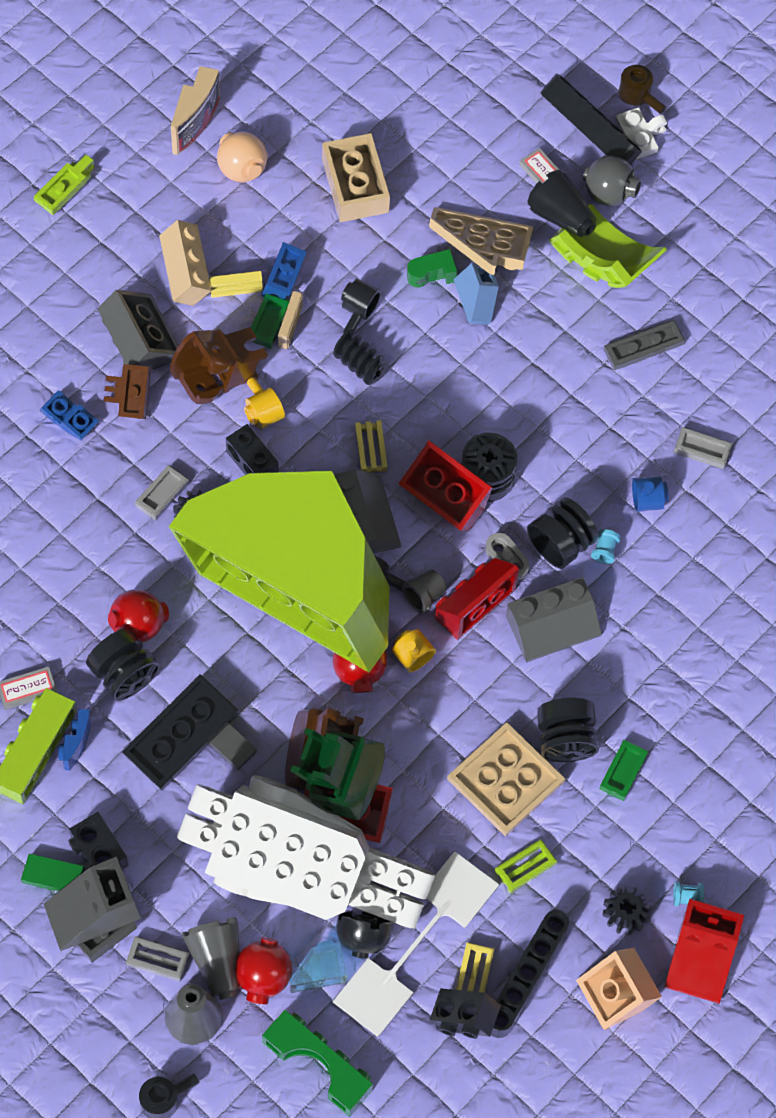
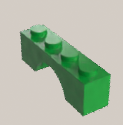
(291, 1038)

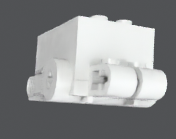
(292, 853)

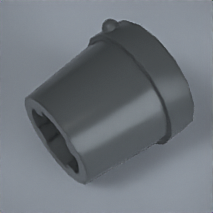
(424, 590)

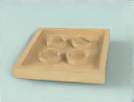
(506, 779)

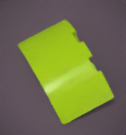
(606, 253)

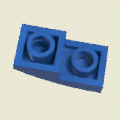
(68, 416)
(75, 743)

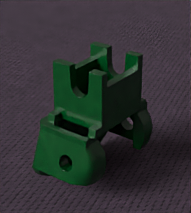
(343, 764)

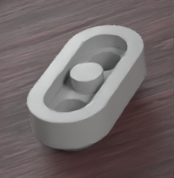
(510, 553)

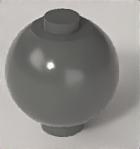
(611, 180)

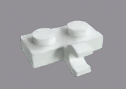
(641, 133)

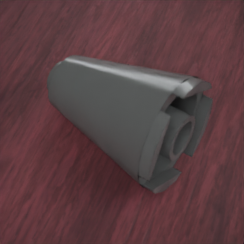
(215, 953)
(193, 1015)

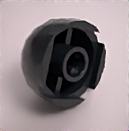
(363, 933)

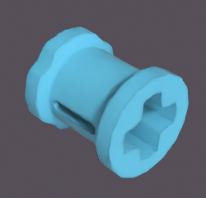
(605, 546)
(683, 893)

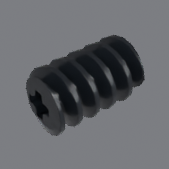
(358, 359)

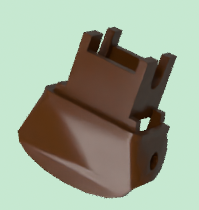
(215, 353)
(321, 722)

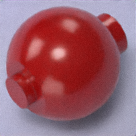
(138, 612)
(356, 677)
(263, 970)

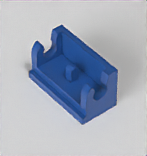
(284, 271)

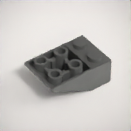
(92, 905)

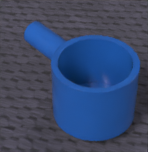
(649, 493)

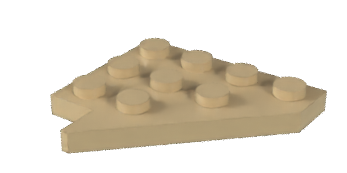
(484, 239)

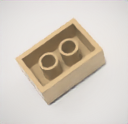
(355, 177)

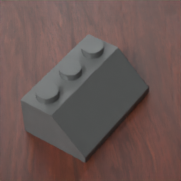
(138, 329)
(371, 508)
(553, 619)

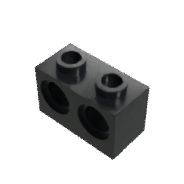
(250, 452)
(102, 845)
(465, 1013)

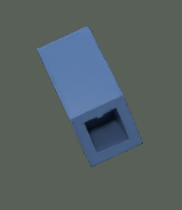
(477, 293)

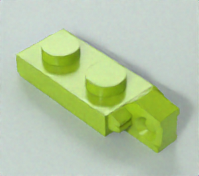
(64, 185)

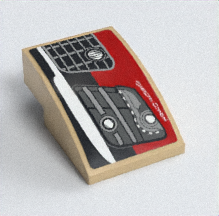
(195, 108)

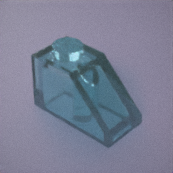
(320, 968)

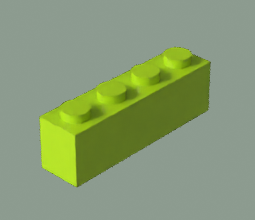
(35, 744)

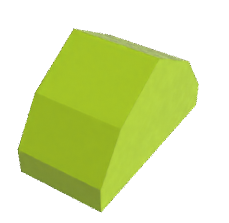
(295, 555)

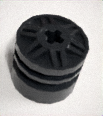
(503, 458)
(562, 532)
(122, 664)
(567, 730)

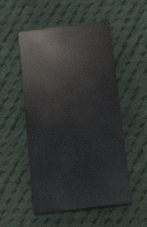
(180, 732)

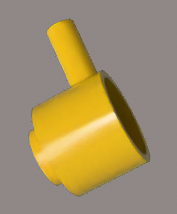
(264, 406)
(413, 650)

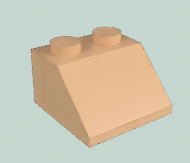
(619, 987)

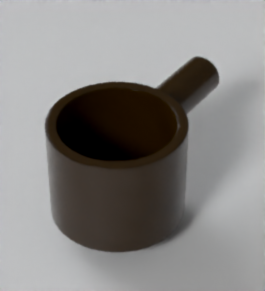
(636, 88)

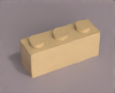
(185, 263)

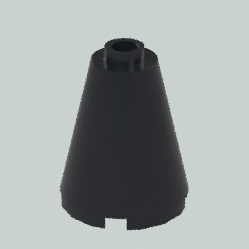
(562, 204)

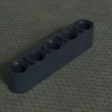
(589, 119)
(534, 961)

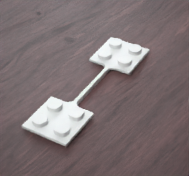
(375, 993)

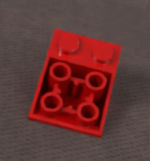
(704, 951)

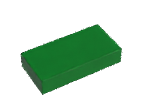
(269, 320)
(623, 770)
(49, 872)

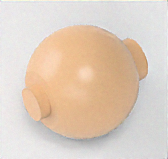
(241, 156)

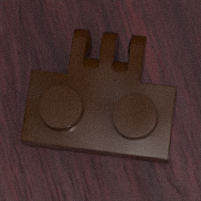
(130, 391)

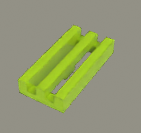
(506, 879)

